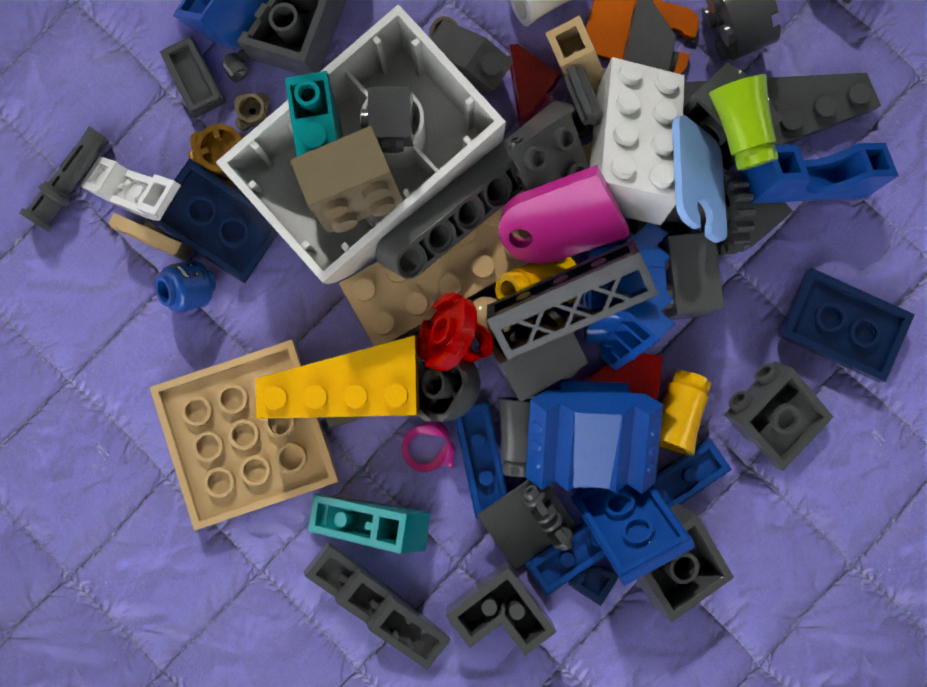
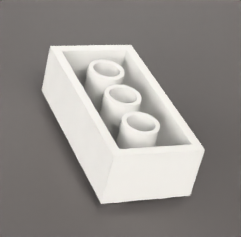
(636, 137)

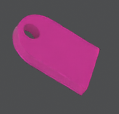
(563, 218)

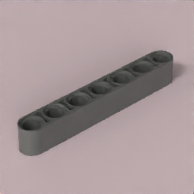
(463, 203)

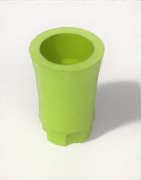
(747, 120)

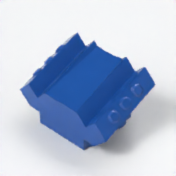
(642, 325)
(593, 437)

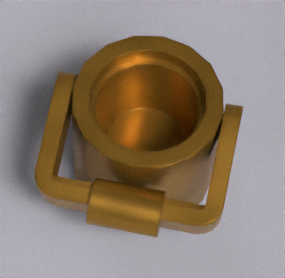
(211, 145)

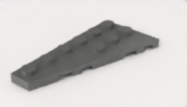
(813, 102)

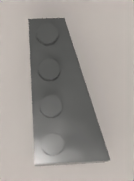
(292, 33)

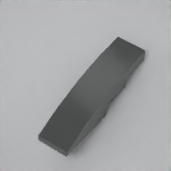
(377, 605)

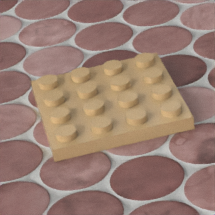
(225, 454)

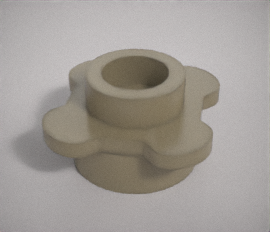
(245, 103)

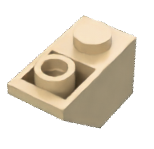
(574, 48)

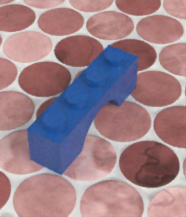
(844, 175)

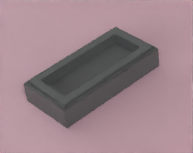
(192, 77)

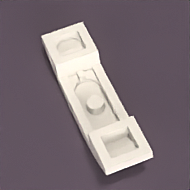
(129, 189)

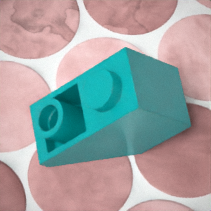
(312, 111)

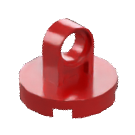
(450, 333)

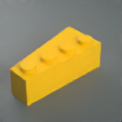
(354, 384)

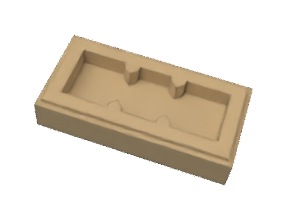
(150, 235)

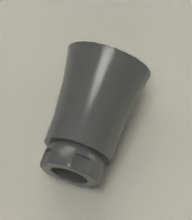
(514, 435)

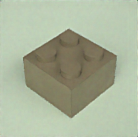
(347, 181)

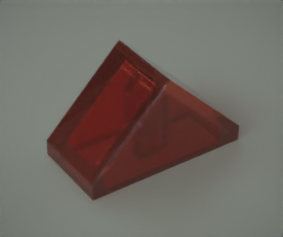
(531, 82)

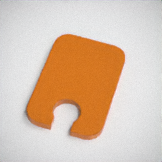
(610, 24)

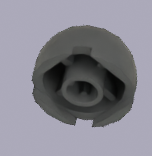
(447, 393)

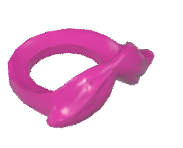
(445, 457)

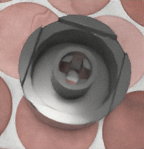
(741, 25)

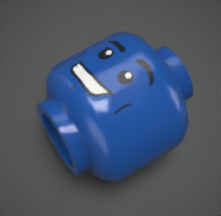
(185, 286)

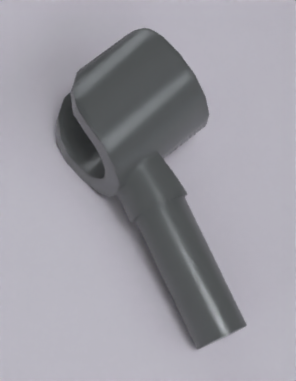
(234, 65)

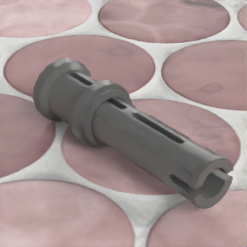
(56, 192)

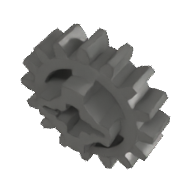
(738, 214)

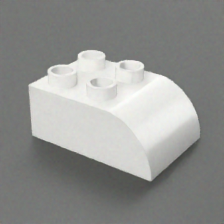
(450, 135)

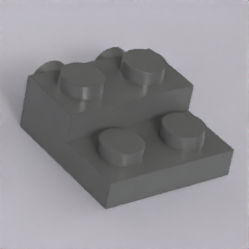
(778, 413)

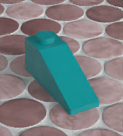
(370, 523)

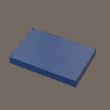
(633, 529)

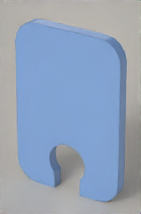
(699, 178)

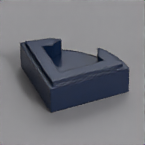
(595, 583)

